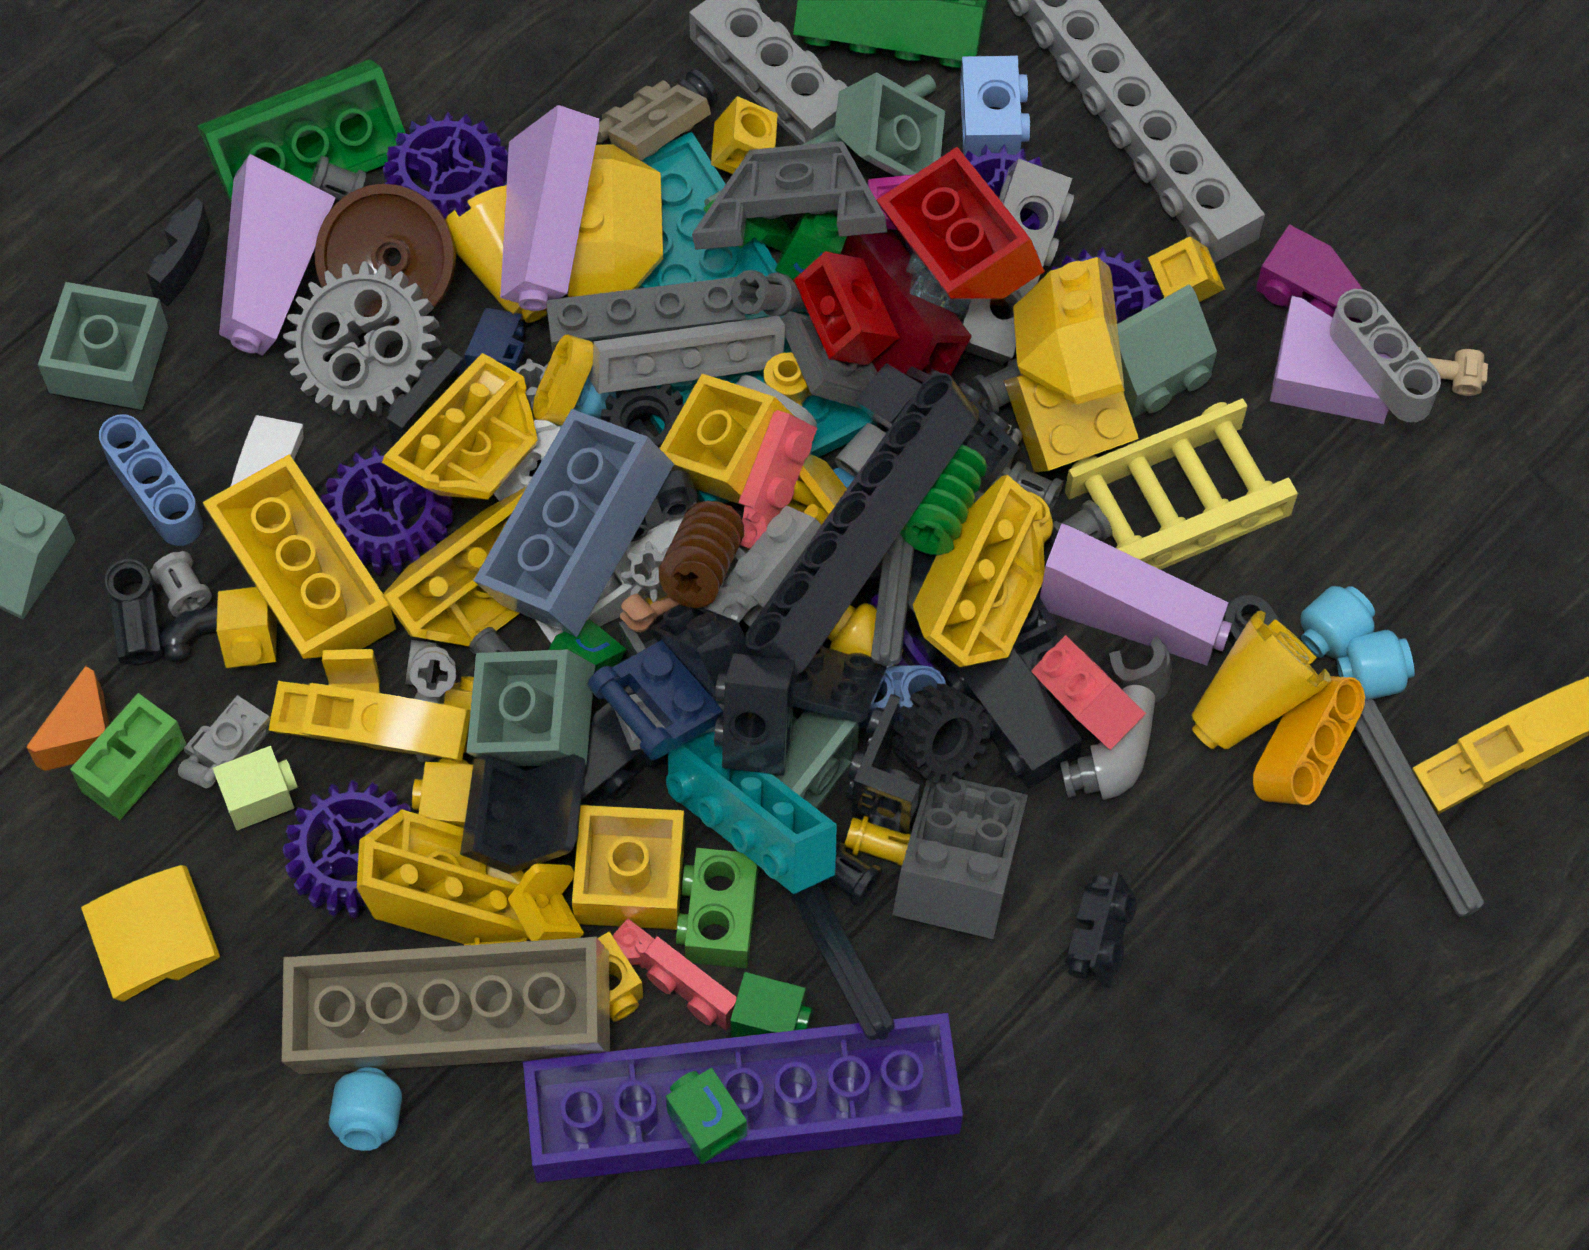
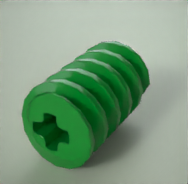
(946, 505)

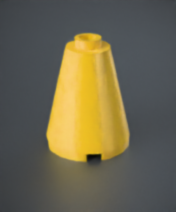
(479, 244)
(1256, 684)

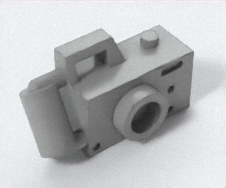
(231, 736)

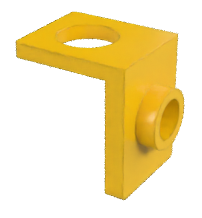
(352, 669)

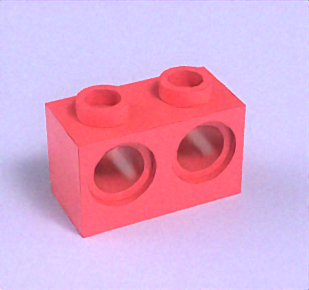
(1088, 692)

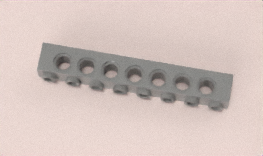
(1156, 113)

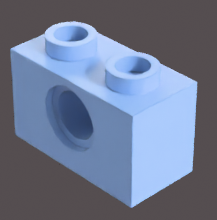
(993, 83)

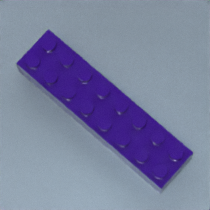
(792, 1087)

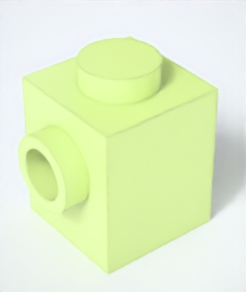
(255, 787)

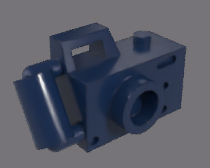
(498, 337)

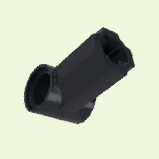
(134, 614)

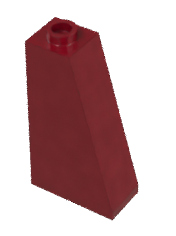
(927, 333)

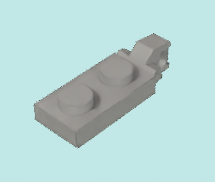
(765, 564)

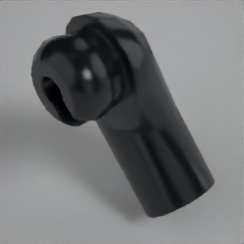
(183, 628)

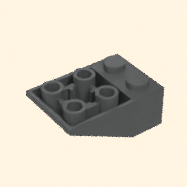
(960, 856)

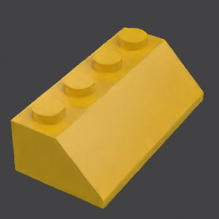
(301, 561)

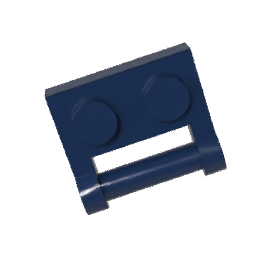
(667, 692)

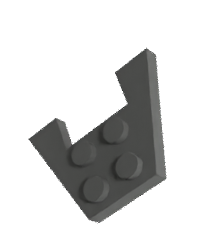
(791, 182)

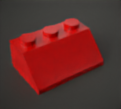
(962, 230)

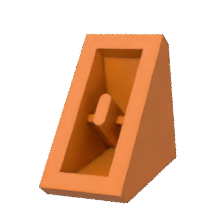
(71, 725)

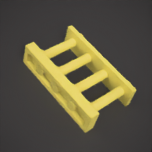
(1220, 520)

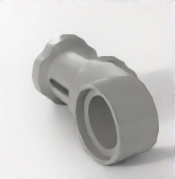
(421, 668)

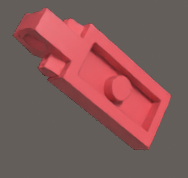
(774, 473)
(672, 971)

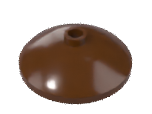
(383, 218)

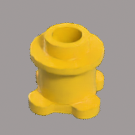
(786, 377)

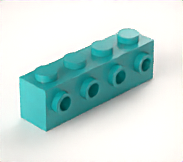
(754, 814)

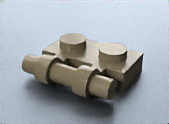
(652, 119)

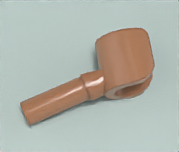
(640, 614)

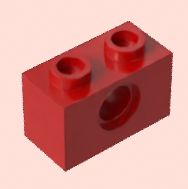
(846, 308)

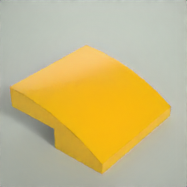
(150, 932)

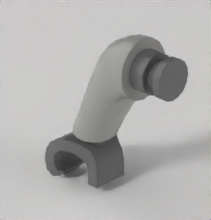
(1120, 767)

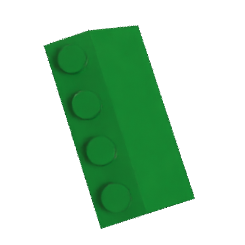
(907, 26)
(336, 116)

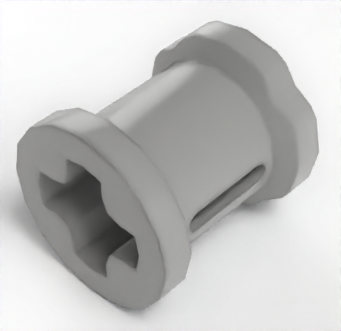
(182, 573)

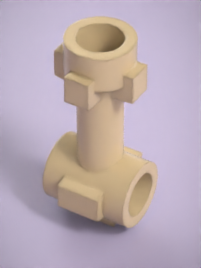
(1466, 371)

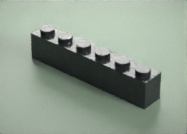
(1021, 714)

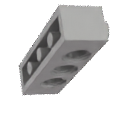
(716, 30)
(1048, 197)

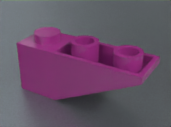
(1305, 270)

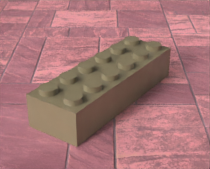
(445, 1005)

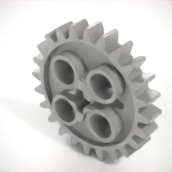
(344, 302)

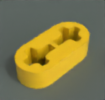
(563, 379)

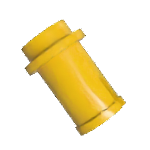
(877, 841)

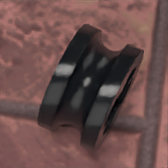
(700, 84)

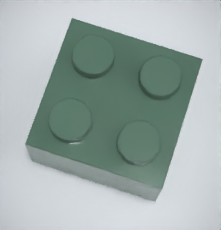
(103, 345)
(530, 706)

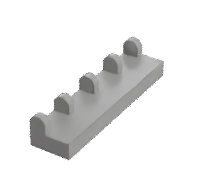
(685, 354)

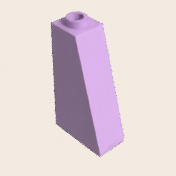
(545, 205)
(267, 251)
(1130, 598)

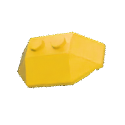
(619, 225)
(1071, 332)
(469, 434)
(989, 581)
(437, 591)
(421, 882)

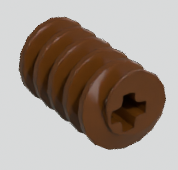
(701, 553)

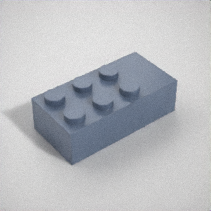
(574, 522)

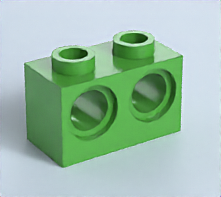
(128, 756)
(728, 908)

